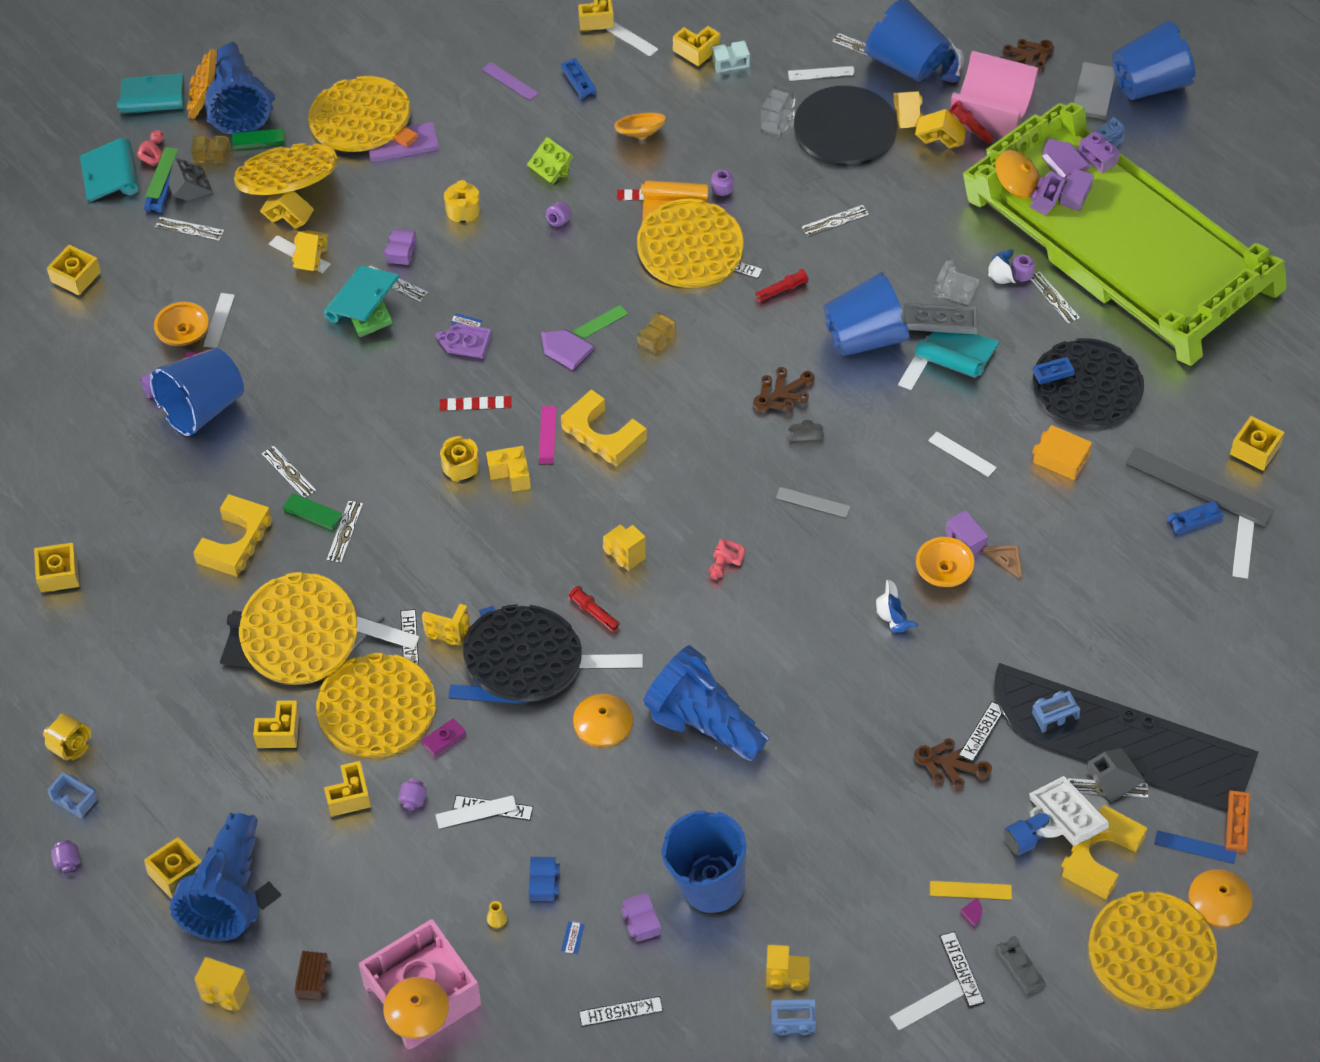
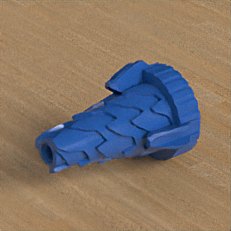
(236, 98)
(691, 695)
(216, 898)

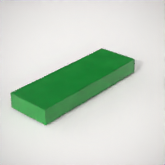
(258, 139)
(312, 511)

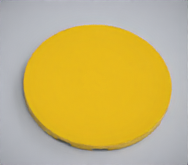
(359, 114)
(285, 169)
(690, 243)
(298, 628)
(376, 705)
(1152, 950)

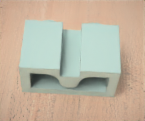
(730, 57)

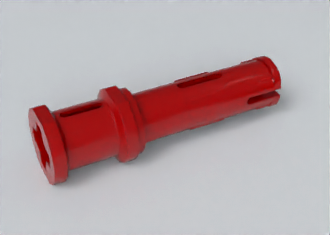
(966, 117)
(789, 282)
(587, 603)

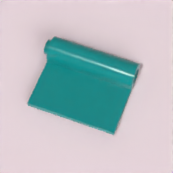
(151, 93)
(109, 170)
(360, 294)
(957, 351)

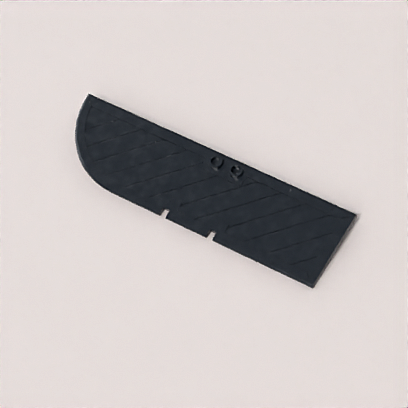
(1159, 749)

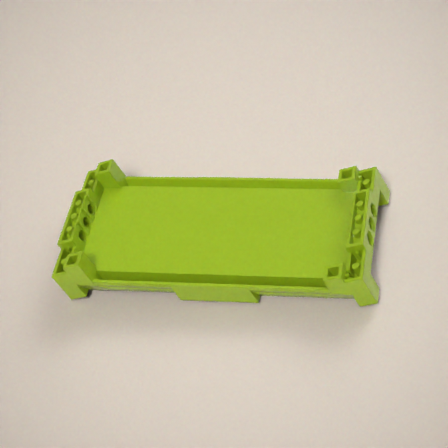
(1132, 239)

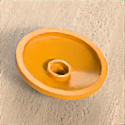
(640, 124)
(1017, 173)
(181, 323)
(947, 554)
(606, 728)
(1218, 907)
(419, 1018)

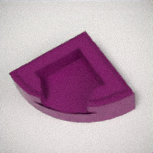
(973, 912)

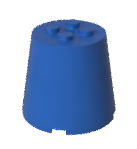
(907, 42)
(1154, 63)
(866, 317)
(196, 389)
(707, 859)

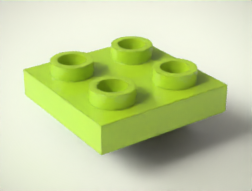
(550, 161)

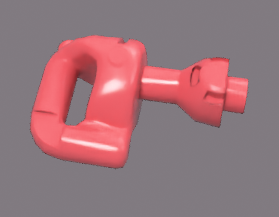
(149, 149)
(727, 556)

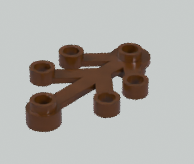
(1043, 48)
(782, 392)
(949, 762)

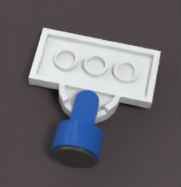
(1058, 812)

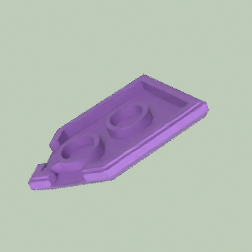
(1063, 157)
(465, 340)
(566, 347)

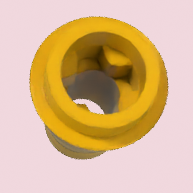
(496, 915)

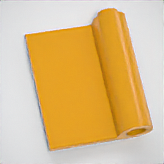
(660, 192)

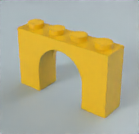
(612, 447)
(234, 556)
(1085, 870)

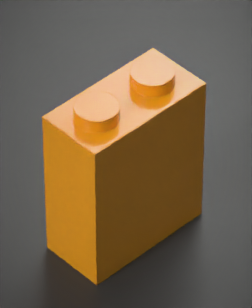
(1062, 452)

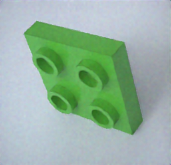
(378, 319)

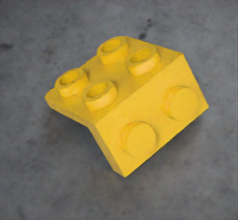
(447, 629)

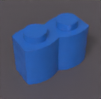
(543, 879)

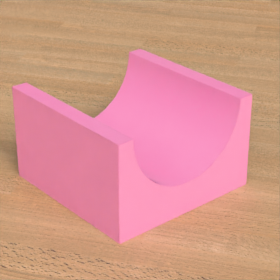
(997, 92)
(426, 955)

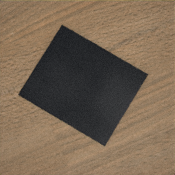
(266, 895)

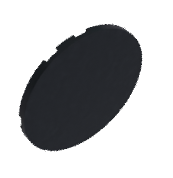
(845, 125)
(1101, 391)
(522, 653)

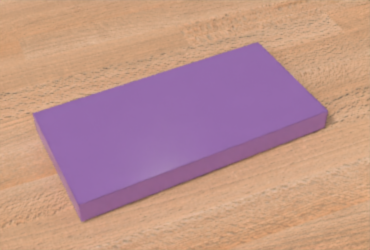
(425, 143)

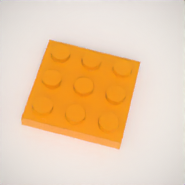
(200, 82)

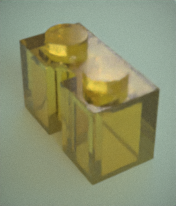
(210, 150)
(656, 334)

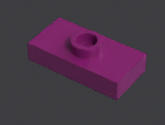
(443, 737)

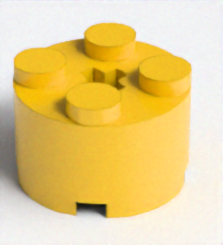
(462, 202)
(459, 458)
(67, 737)

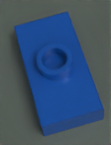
(1053, 370)

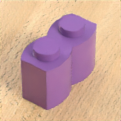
(400, 246)
(641, 917)

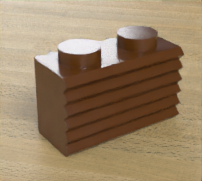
(312, 975)

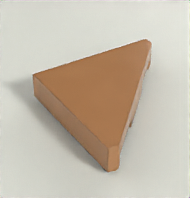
(1006, 556)

